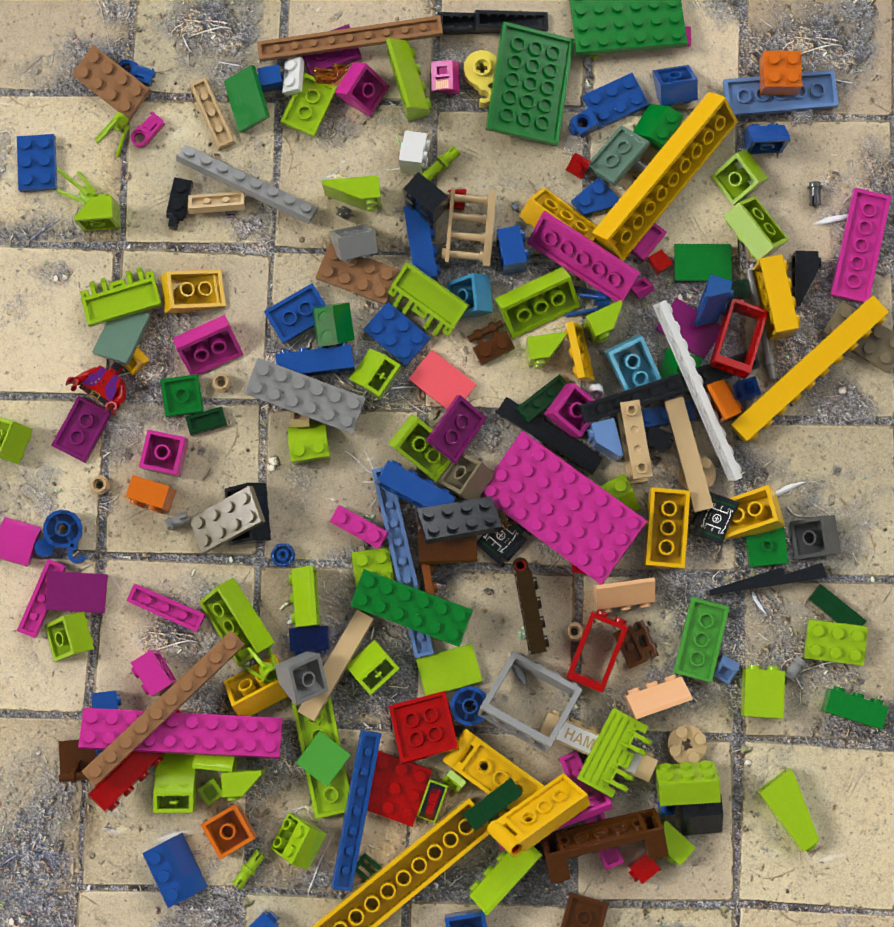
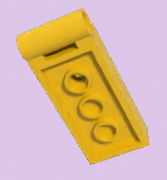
(474, 752)
(539, 815)

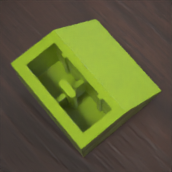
(375, 373)
(372, 667)
(298, 841)

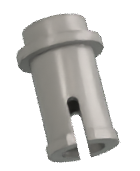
(175, 521)
(794, 668)

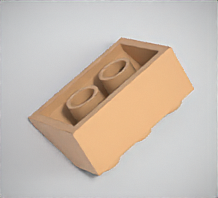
(624, 594)
(657, 696)

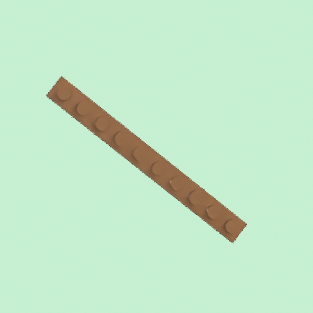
(349, 38)
(162, 708)

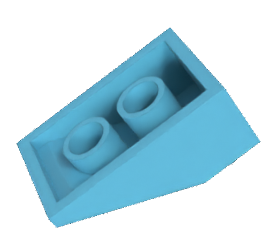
(632, 363)

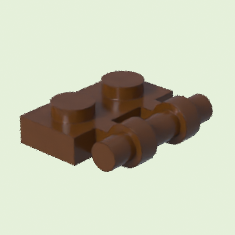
(494, 347)
(631, 648)

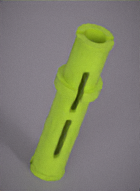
(441, 163)

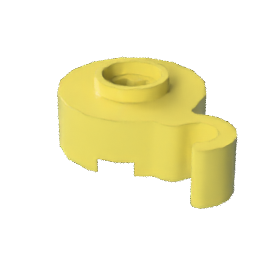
(480, 81)

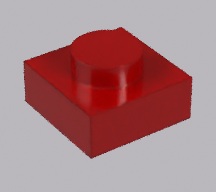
(578, 165)

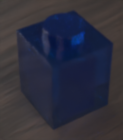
(747, 389)

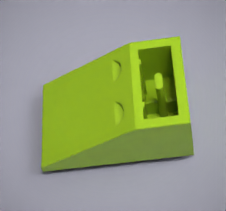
(175, 785)

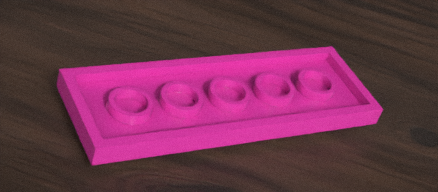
(860, 245)
(583, 257)

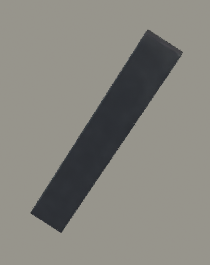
(551, 437)

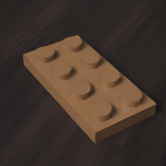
(111, 82)
(360, 276)

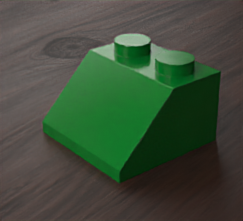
(658, 125)
(333, 324)

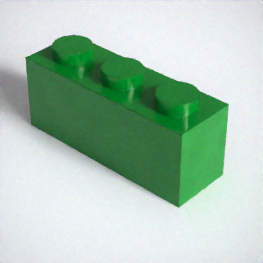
(855, 707)

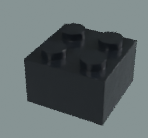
(425, 198)

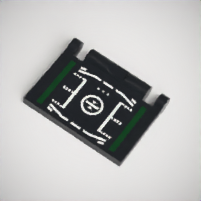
(715, 522)
(503, 543)

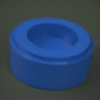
(43, 548)

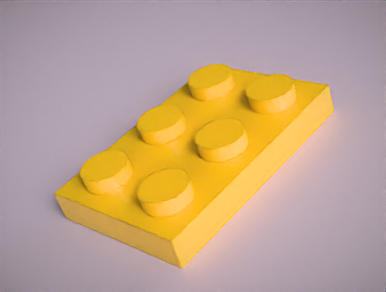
(579, 352)

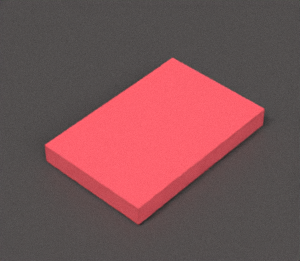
(441, 380)

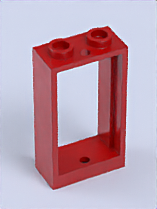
(729, 365)
(584, 679)

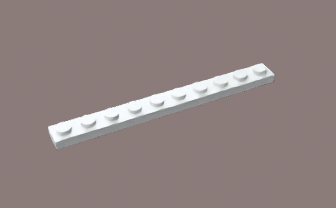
(695, 385)

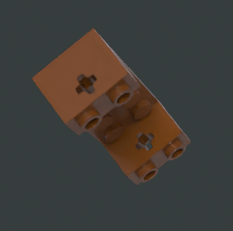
(603, 835)

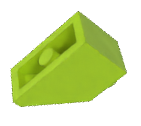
(678, 846)

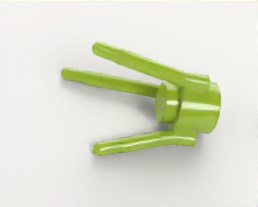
(118, 123)
(85, 193)
(267, 670)

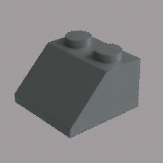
(815, 537)

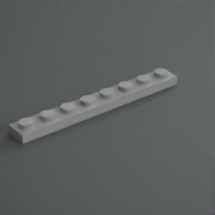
(246, 184)

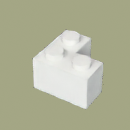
(413, 152)

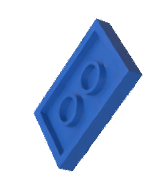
(616, 100)
(36, 163)
(294, 313)
(396, 334)

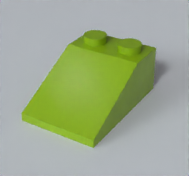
(355, 191)
(412, 444)

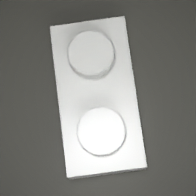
(293, 76)

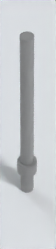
(768, 359)

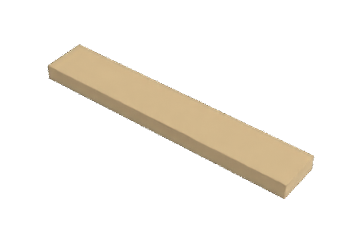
(688, 454)
(338, 662)

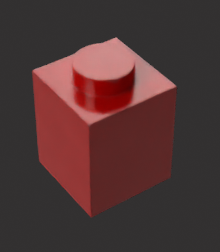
(642, 868)

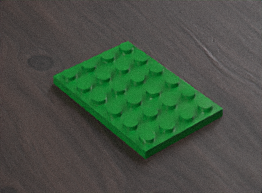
(626, 25)
(529, 84)

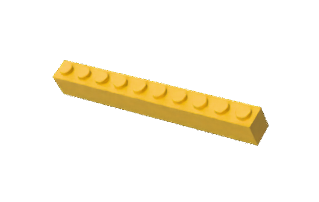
(808, 369)

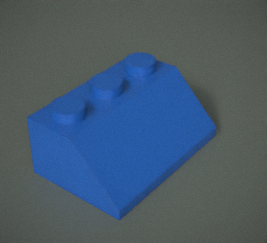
(175, 870)

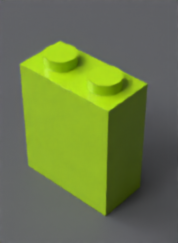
(762, 692)

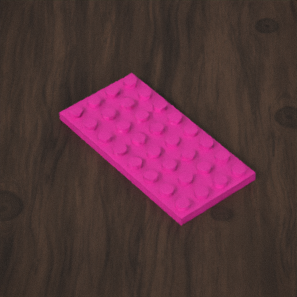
(563, 508)

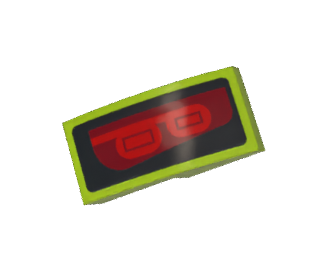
(432, 800)

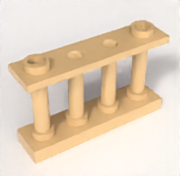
(486, 219)
(634, 442)

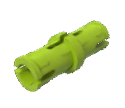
(248, 869)

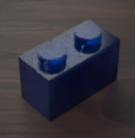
(309, 639)

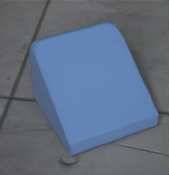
(726, 669)

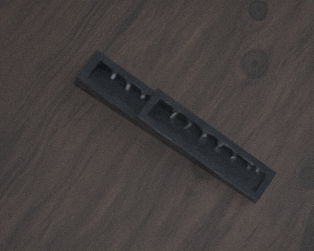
(490, 21)
(772, 578)

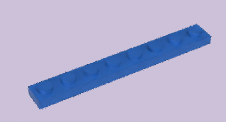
(356, 810)

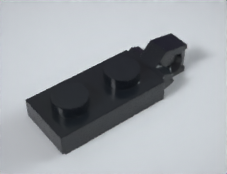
(178, 201)

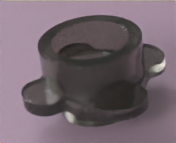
(344, 212)

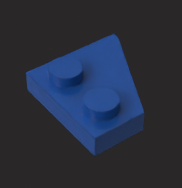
(595, 198)

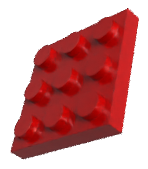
(423, 727)
(397, 788)

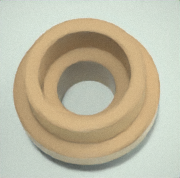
(215, 382)
(93, 485)
(578, 626)

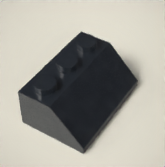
(261, 532)

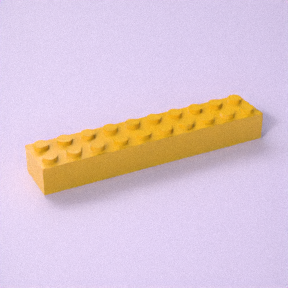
(665, 176)
(407, 872)

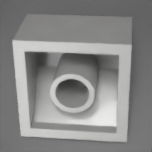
(354, 242)
(302, 677)

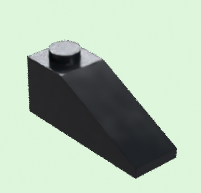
(804, 269)

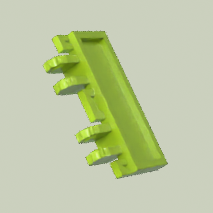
(121, 298)
(428, 298)
(611, 751)

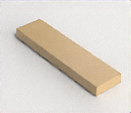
(212, 113)

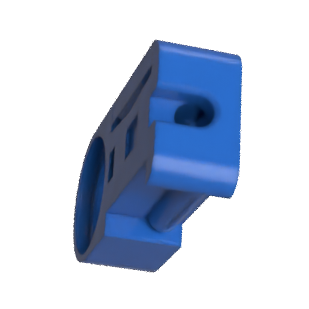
(141, 73)

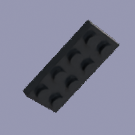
(459, 520)

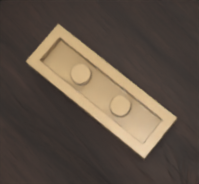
(216, 202)

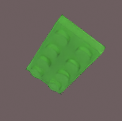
(701, 639)

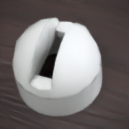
(596, 387)

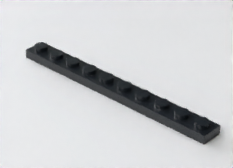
(653, 391)

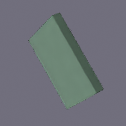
(618, 155)
(122, 337)

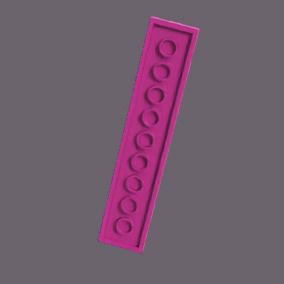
(188, 733)

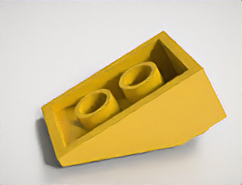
(192, 290)
(756, 513)

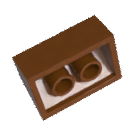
(449, 551)

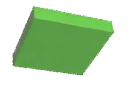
(323, 758)

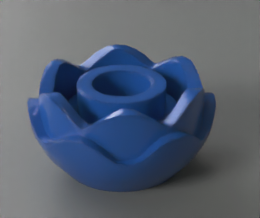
(281, 549)

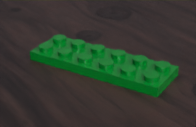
(411, 608)

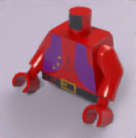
(102, 385)

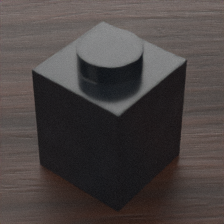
(658, 439)

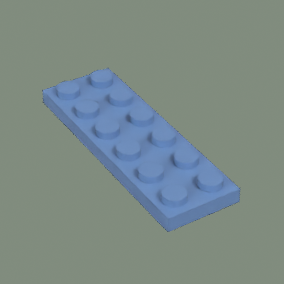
(816, 93)

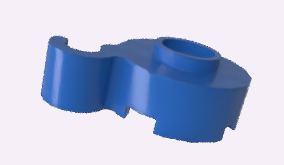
(68, 540)
(460, 711)

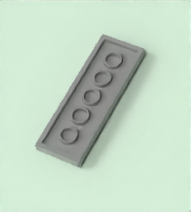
(305, 395)

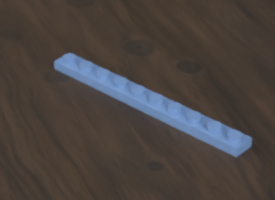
(401, 556)

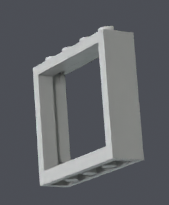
(513, 725)

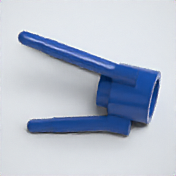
(599, 300)

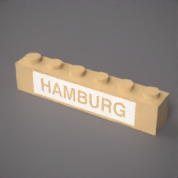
(583, 739)

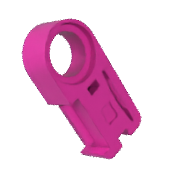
(149, 129)

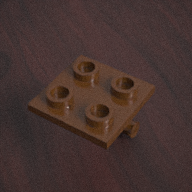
(73, 761)

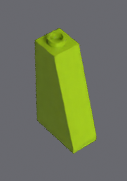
(789, 808)

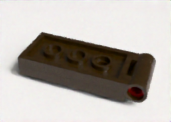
(530, 606)

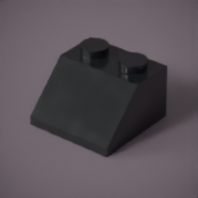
(701, 818)

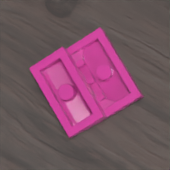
(18, 541)

